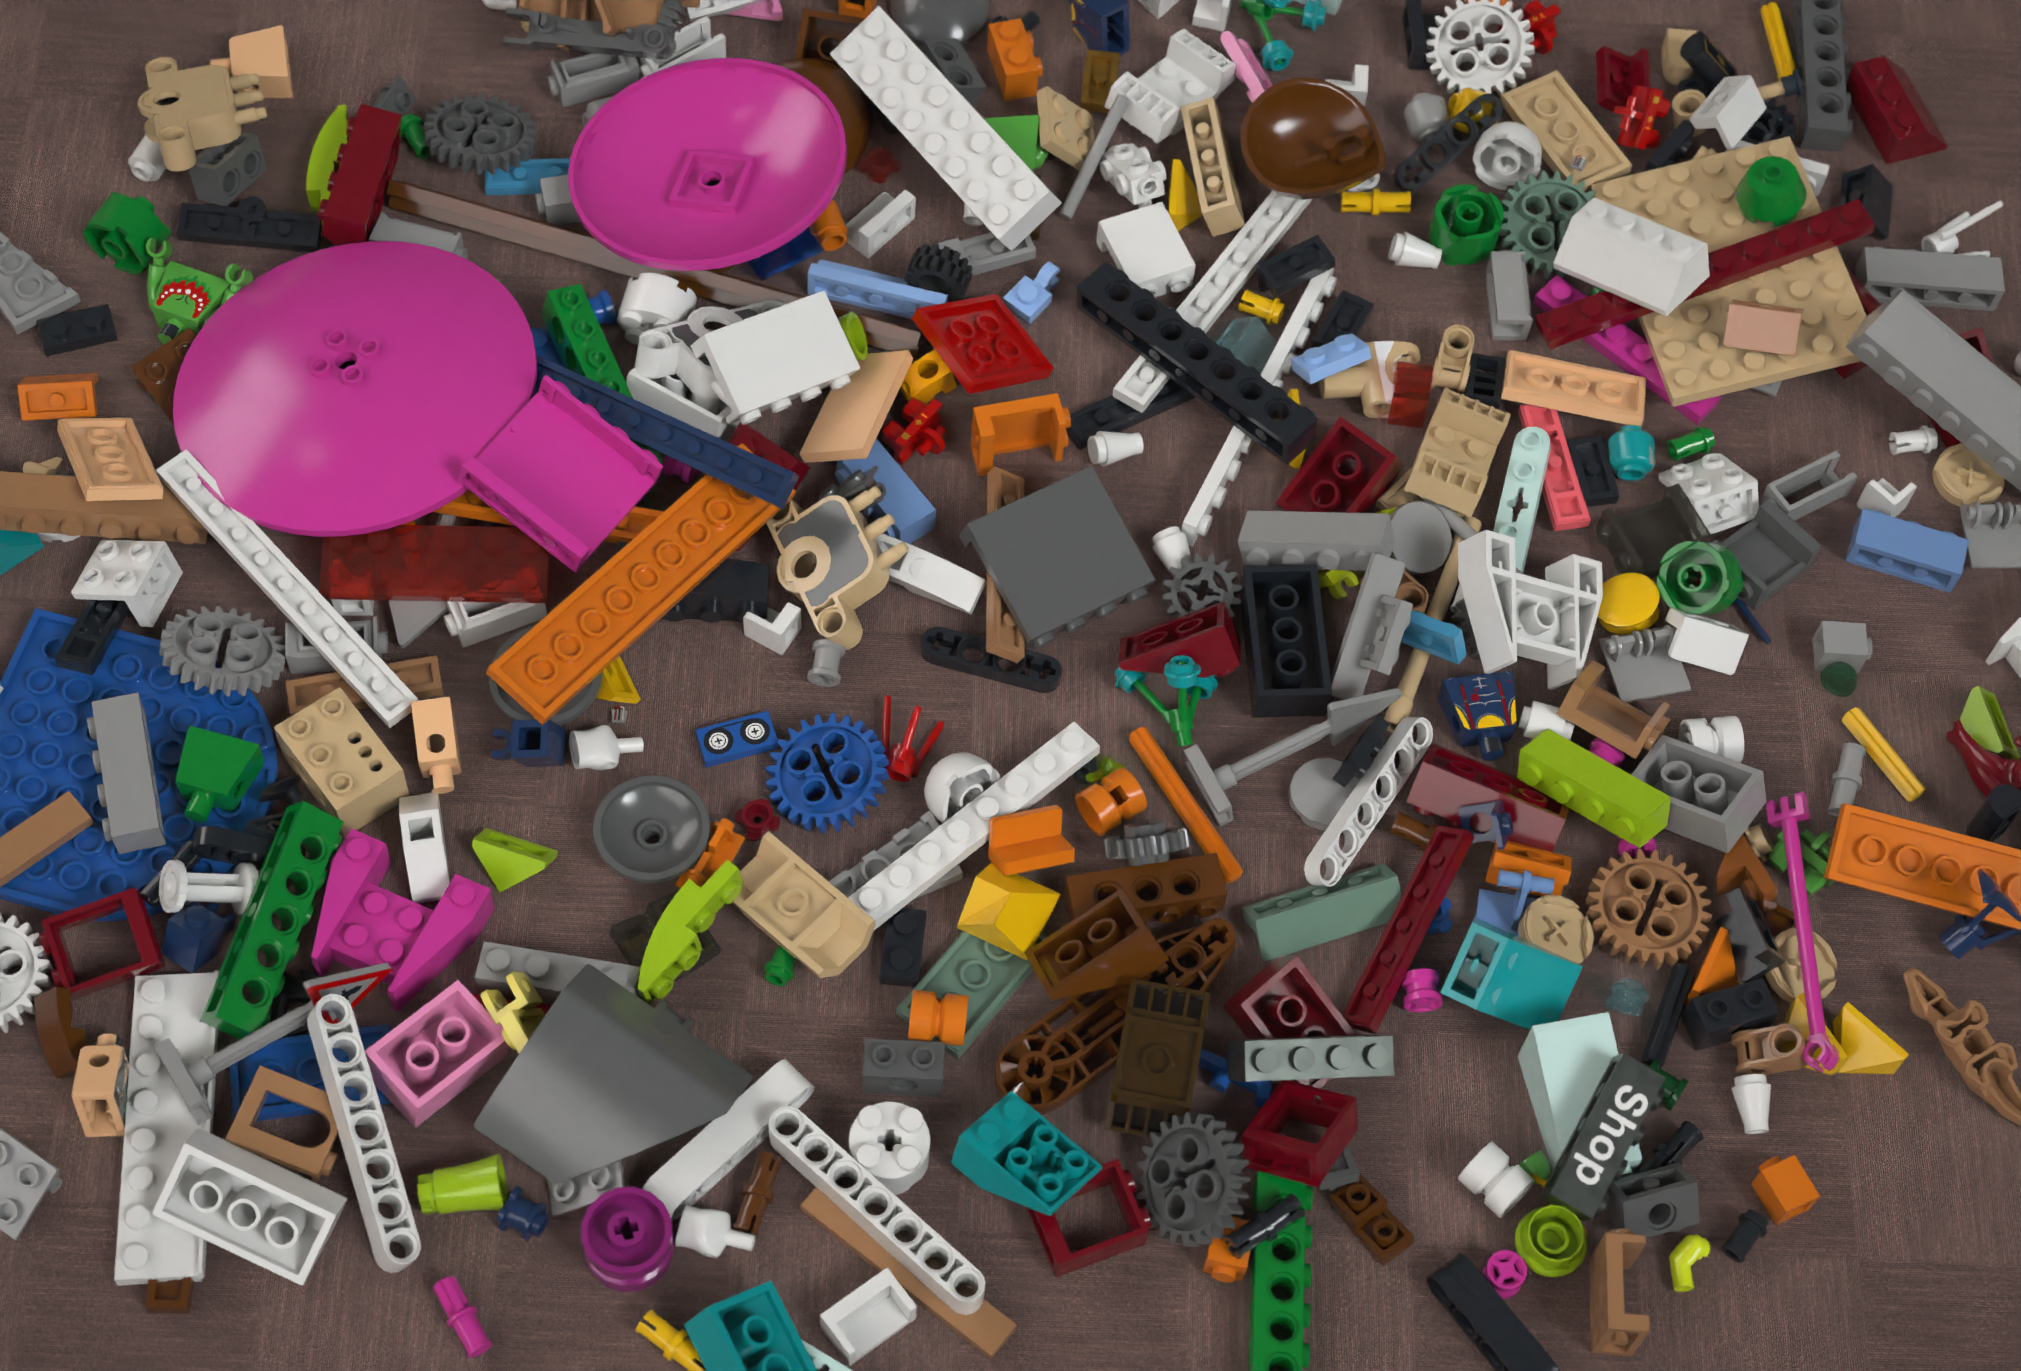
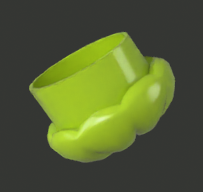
(1551, 1241)

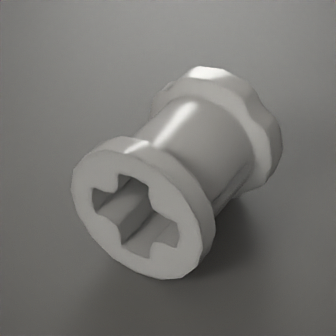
(826, 663)

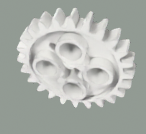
(1474, 19)
(20, 989)

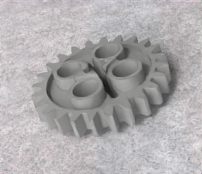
(194, 645)

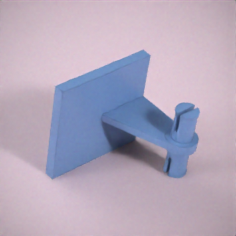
(1506, 909)

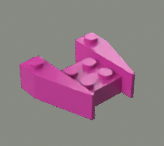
(373, 926)

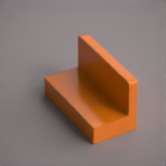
(58, 396)
(1028, 841)
(1540, 862)

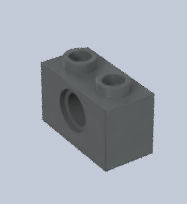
(903, 1067)
(1654, 1201)

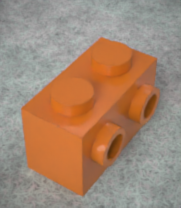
(1013, 59)

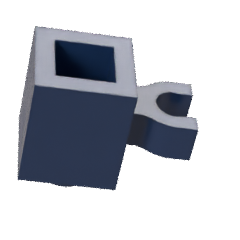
(532, 743)
(195, 935)

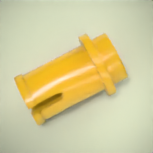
(1262, 307)

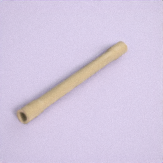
(1418, 659)

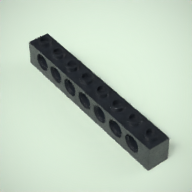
(1197, 363)

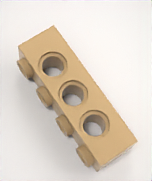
(1213, 167)

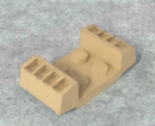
(1457, 452)

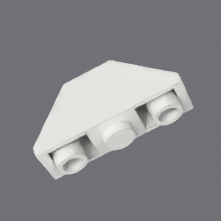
(424, 846)

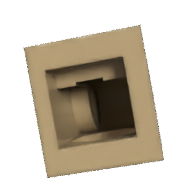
(1673, 65)

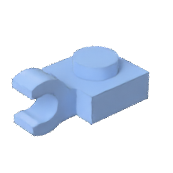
(1031, 297)

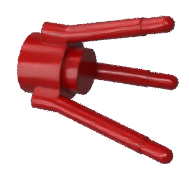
(901, 757)

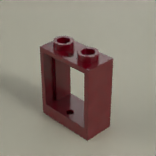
(142, 929)
(1293, 1157)
(1135, 1217)

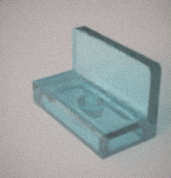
(1249, 342)

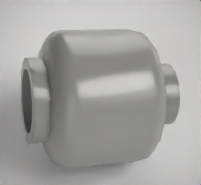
(1425, 116)

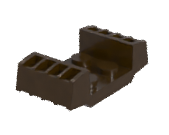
(1156, 1057)

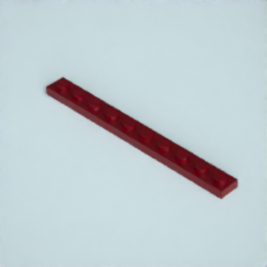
(1725, 268)

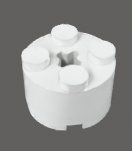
(653, 303)
(893, 1126)

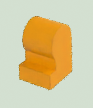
(927, 378)

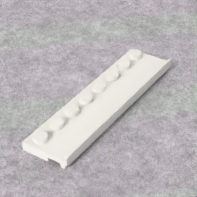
(159, 1126)

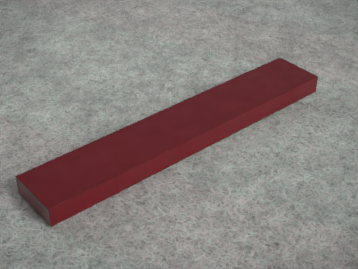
(1407, 928)

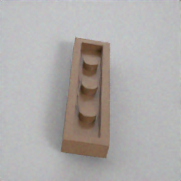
(418, 674)

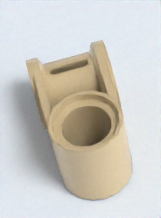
(1452, 364)

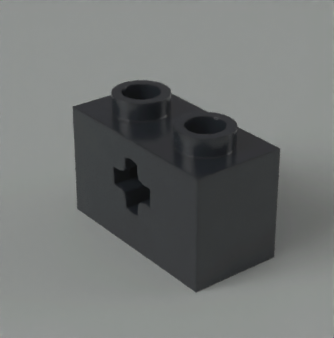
(1720, 1014)

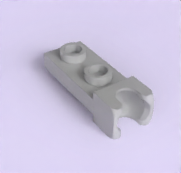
(988, 253)

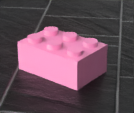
(436, 1053)

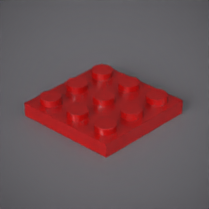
(982, 343)

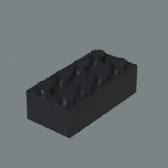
(1285, 641)

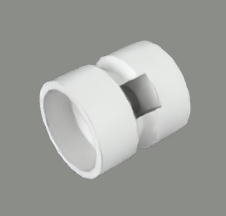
(1721, 736)
(1494, 1178)

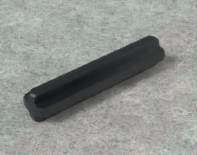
(1668, 1014)

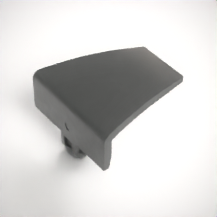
(606, 1081)

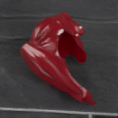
(1984, 767)

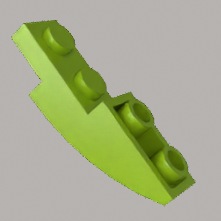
(324, 156)
(675, 940)

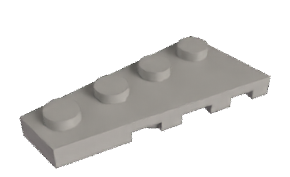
(29, 290)
(876, 861)

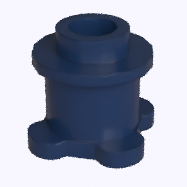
(523, 1215)

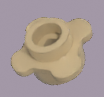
(1759, 840)

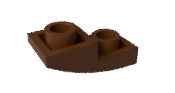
(57, 1037)
(1371, 1221)

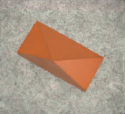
(1717, 968)

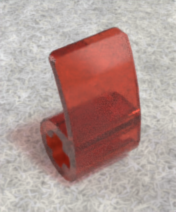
(1410, 394)

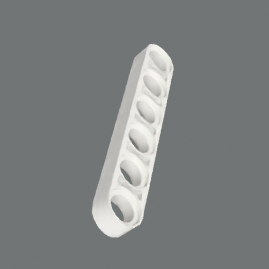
(1373, 805)

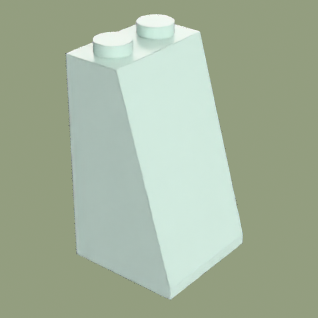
(1561, 1072)

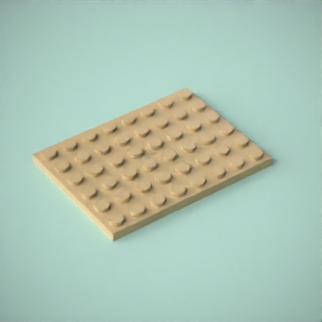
(1688, 342)

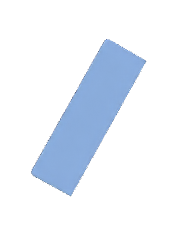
(869, 289)

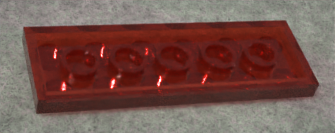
(436, 565)

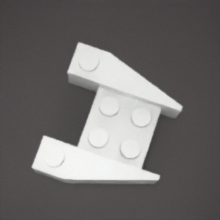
(1525, 614)

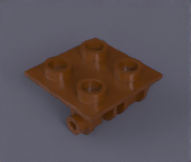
(160, 370)

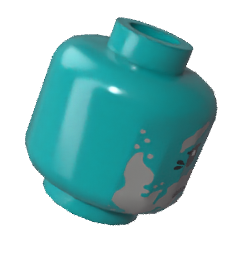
(1631, 453)

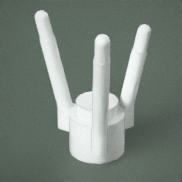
(1945, 238)

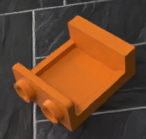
(1018, 427)

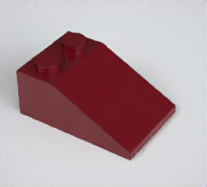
(1342, 474)
(1203, 635)
(1286, 1004)

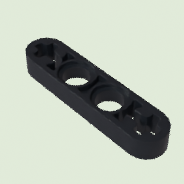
(1448, 143)
(988, 665)

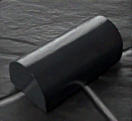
(1706, 59)
(1995, 813)

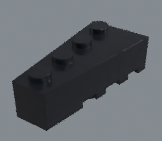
(725, 593)

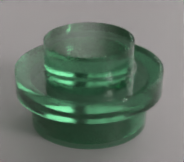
(1839, 679)

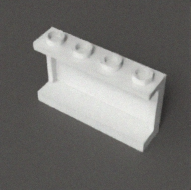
(778, 357)

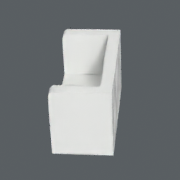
(868, 1316)

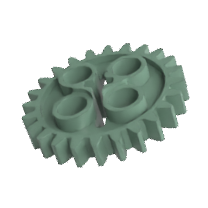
(1521, 226)

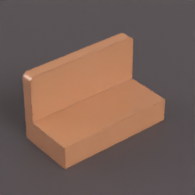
(1762, 327)

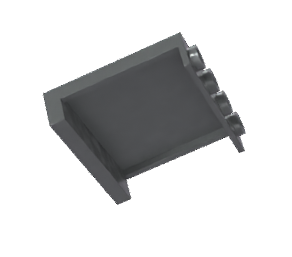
(1060, 557)

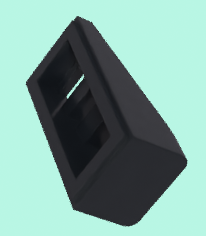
(1482, 385)

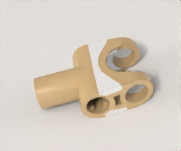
(1372, 378)

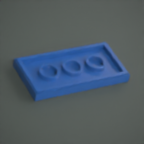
(296, 1059)

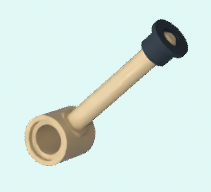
(1689, 100)

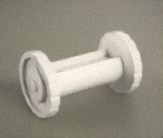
(179, 886)

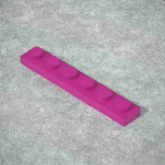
(1622, 348)

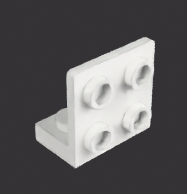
(1717, 490)
(133, 573)

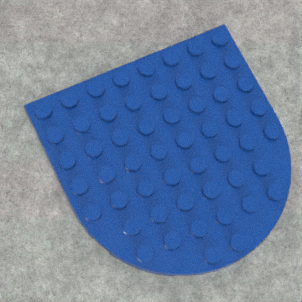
(50, 753)

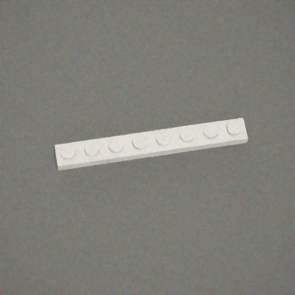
(970, 826)

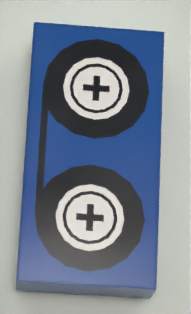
(736, 739)

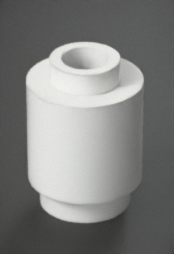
(147, 160)
(1543, 716)

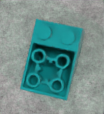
(1510, 977)
(1023, 1157)

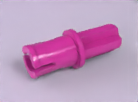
(462, 1317)

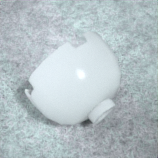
(1507, 154)
(956, 783)

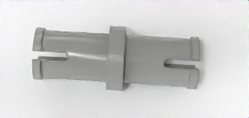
(1847, 777)

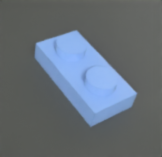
(1331, 358)

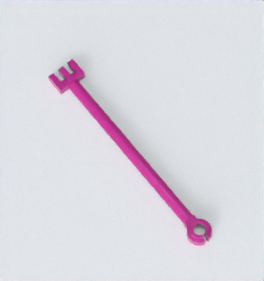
(1788, 820)

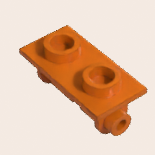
(722, 845)

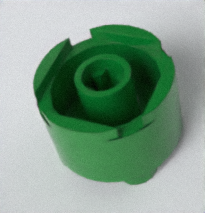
(1466, 225)
(122, 230)
(1719, 581)

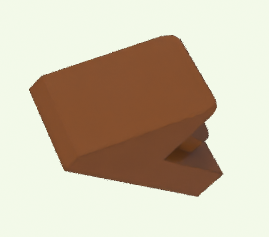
(1744, 869)

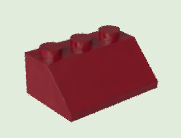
(1892, 111)

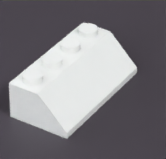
(1632, 256)
(249, 1206)

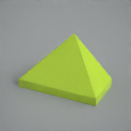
(1986, 723)
(510, 858)

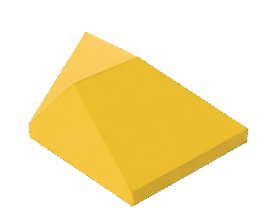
(1007, 910)

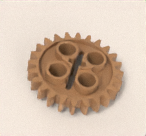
(1682, 923)

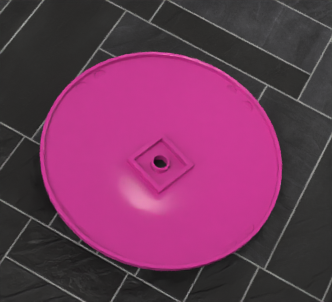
(363, 445)

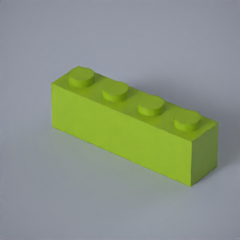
(1594, 788)

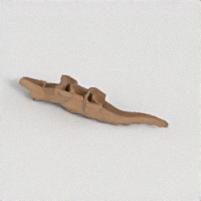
(1963, 1035)

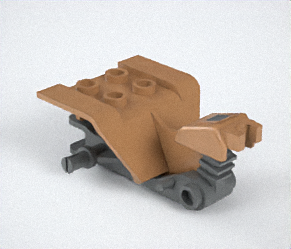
(601, 26)

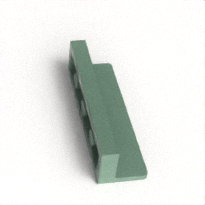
(1324, 912)

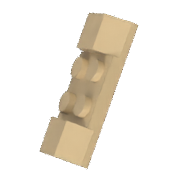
(802, 910)

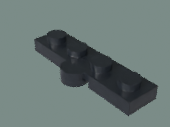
(249, 226)

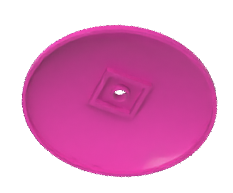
(732, 120)

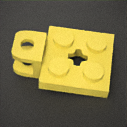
(518, 1017)

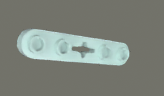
(1525, 477)

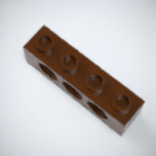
(1197, 873)

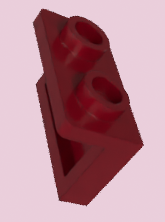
(1618, 76)

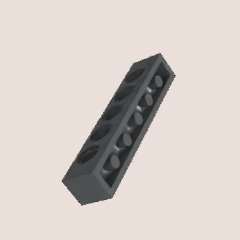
(1821, 67)

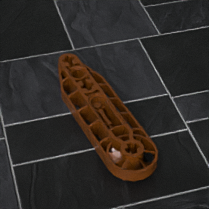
(1018, 1060)

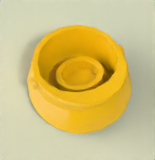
(1629, 603)

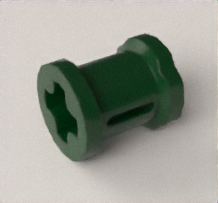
(1672, 1086)

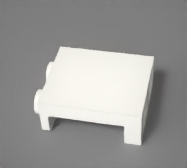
(1148, 249)

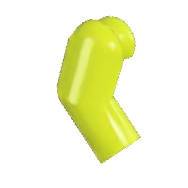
(1683, 1257)

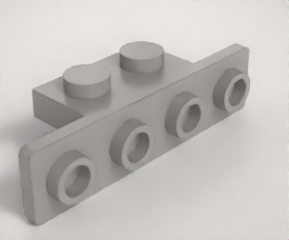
(1373, 628)

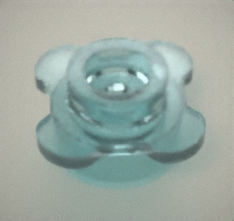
(1627, 997)

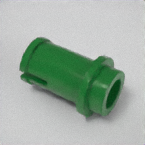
(413, 131)
(1697, 441)
(780, 968)

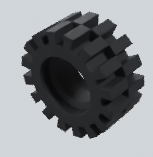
(939, 271)

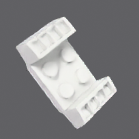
(1183, 77)

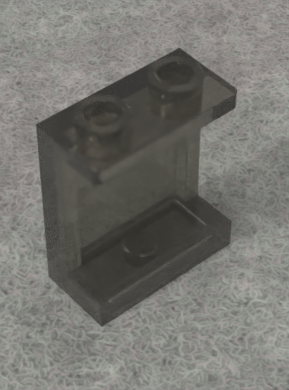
(1646, 534)

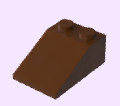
(822, 33)
(1097, 950)

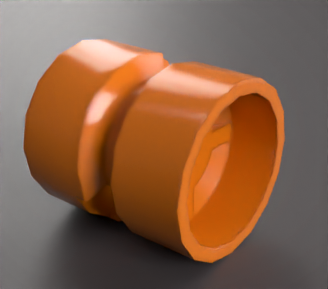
(1115, 799)
(938, 1017)

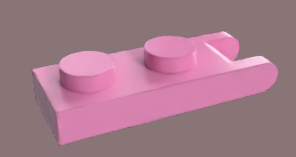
(1247, 65)

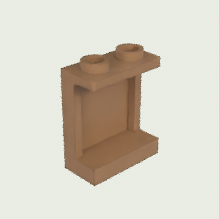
(1610, 716)
(1611, 1328)

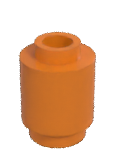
(831, 228)

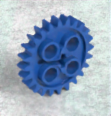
(795, 788)

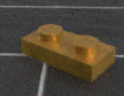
(1098, 77)

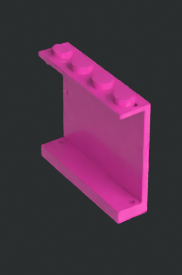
(562, 474)

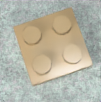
(1064, 127)

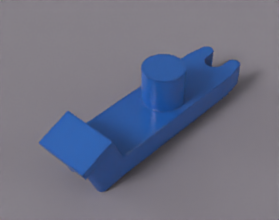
(1220, 1082)

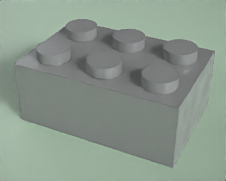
(1709, 793)

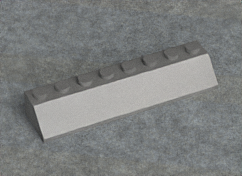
(1945, 380)

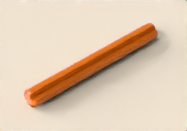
(1184, 802)

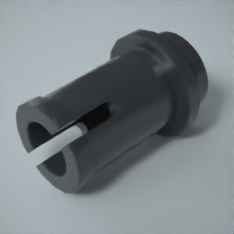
(1750, 1228)

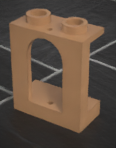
(242, 1133)

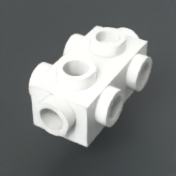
(1133, 173)

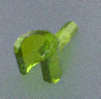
(1107, 766)

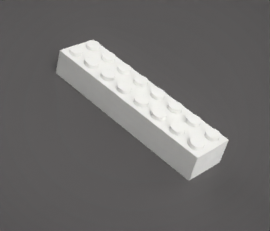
(945, 129)

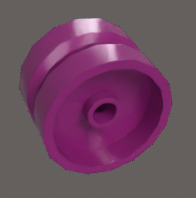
(632, 1262)

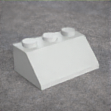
(675, 399)

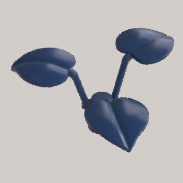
(1968, 931)

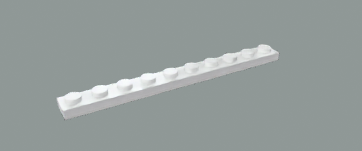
(1217, 288)
(1227, 463)
(290, 591)

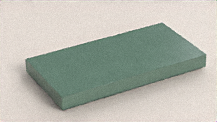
(974, 970)

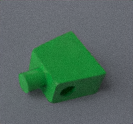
(215, 771)

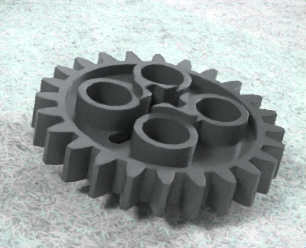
(480, 133)
(1192, 1179)

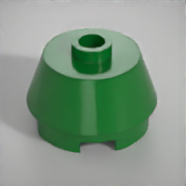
(1771, 191)

